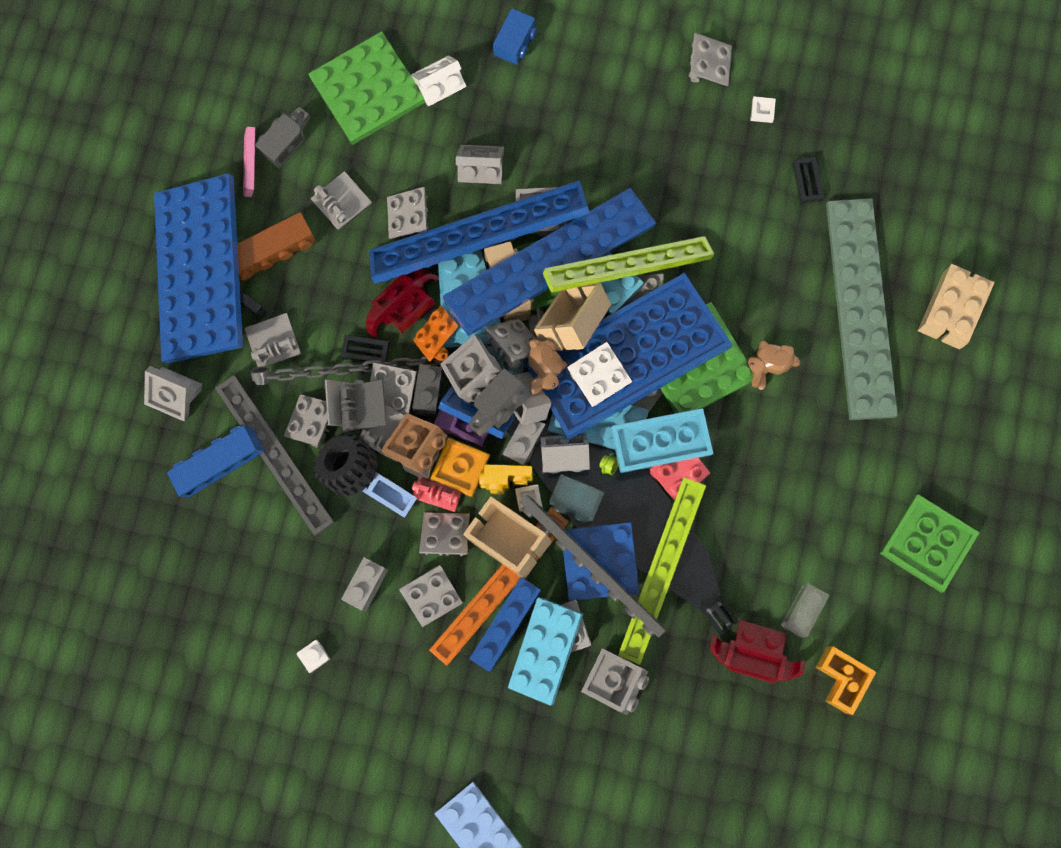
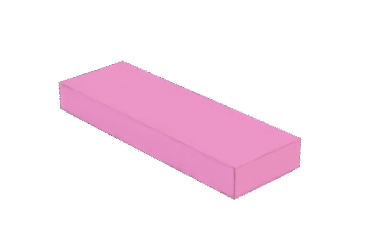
(249, 153)

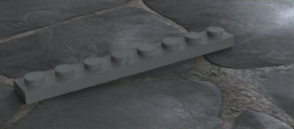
(276, 456)
(599, 574)

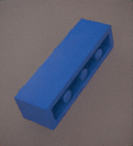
(215, 461)
(505, 624)

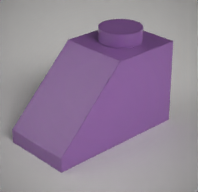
(458, 428)

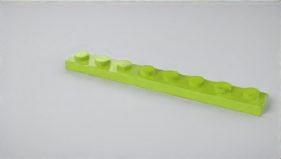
(627, 264)
(663, 566)

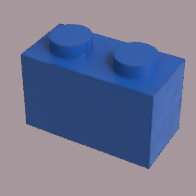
(515, 36)

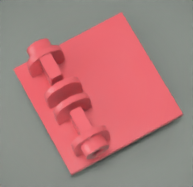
(672, 474)
(436, 494)

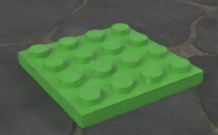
(367, 88)
(710, 380)

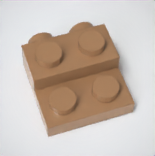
(414, 443)

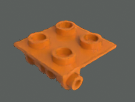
(435, 334)

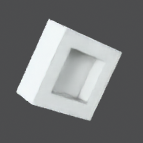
(763, 109)
(532, 491)
(313, 656)

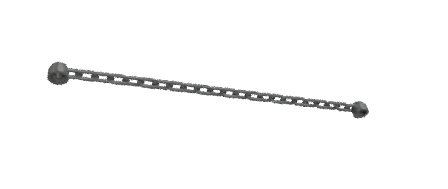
(262, 375)

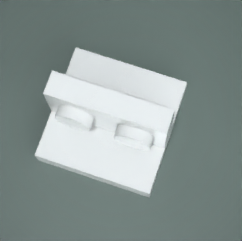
(439, 80)

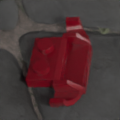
(401, 302)
(757, 654)

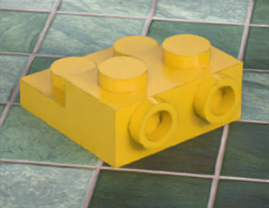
(498, 477)

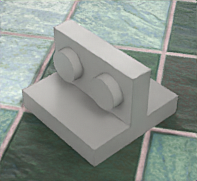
(480, 164)
(170, 392)

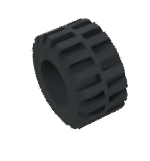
(345, 464)

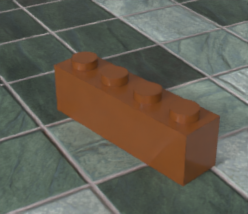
(273, 245)

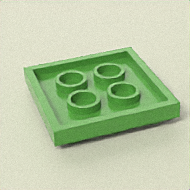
(929, 543)

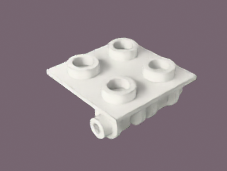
(599, 374)

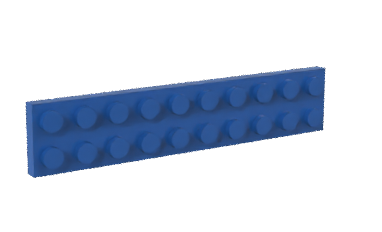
(477, 232)
(521, 275)

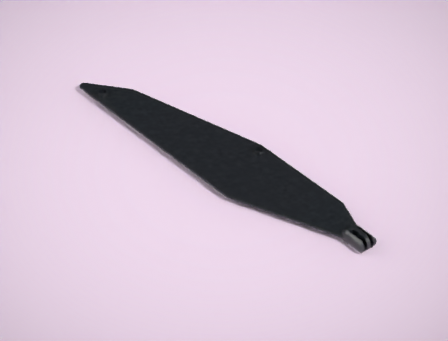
(639, 500)

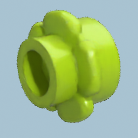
(609, 464)

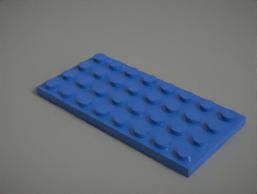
(198, 269)
(654, 342)

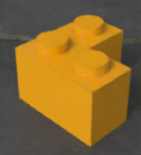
(850, 676)

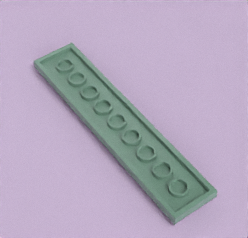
(861, 310)

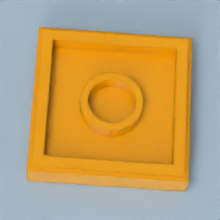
(459, 467)

